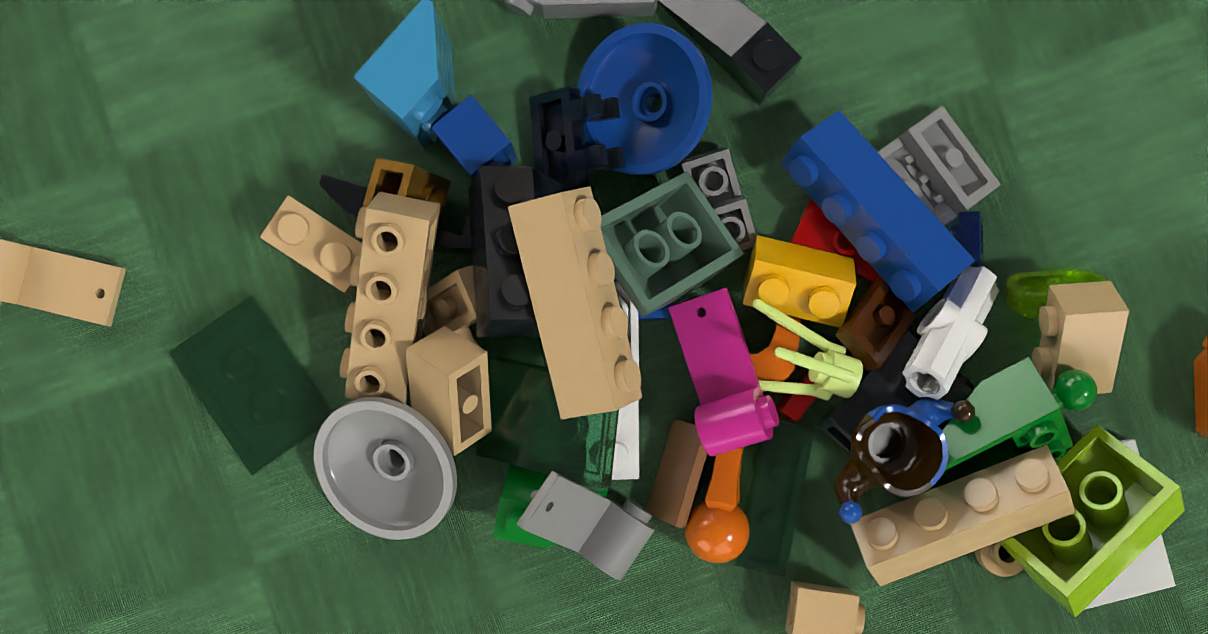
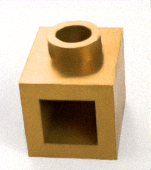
(407, 181)

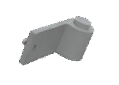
(588, 523)

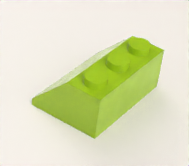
(1118, 513)

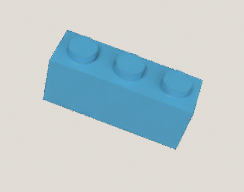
(413, 74)

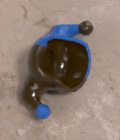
(897, 451)

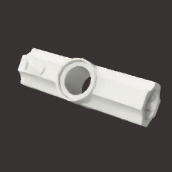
(951, 333)

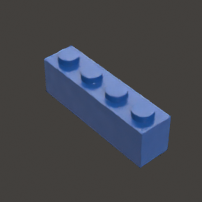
(876, 210)

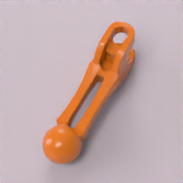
(717, 526)

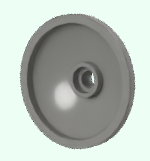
(368, 478)

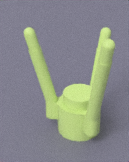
(829, 370)

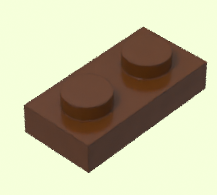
(875, 325)

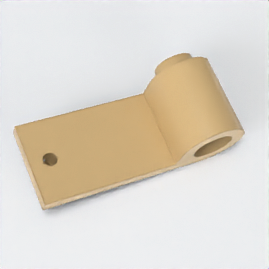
(59, 283)

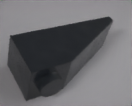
(738, 42)

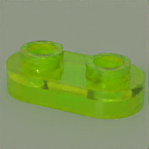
(1029, 290)

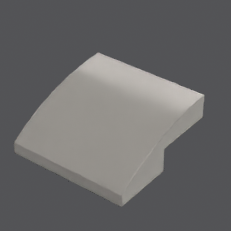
(940, 166)

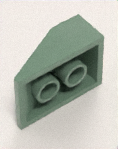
(667, 243)

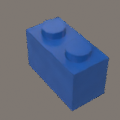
(473, 138)

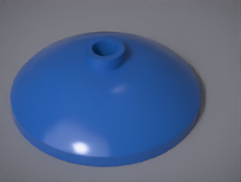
(638, 68)

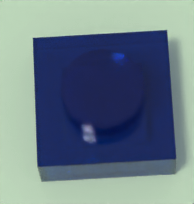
(970, 235)

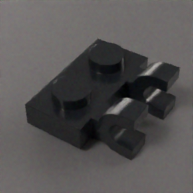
(560, 136)

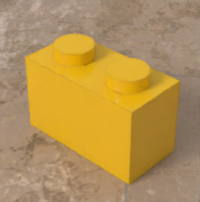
(800, 281)

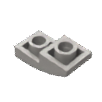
(719, 184)

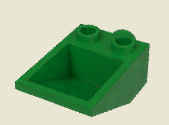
(1014, 417)

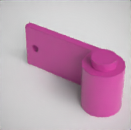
(723, 374)

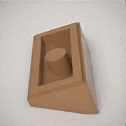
(678, 475)

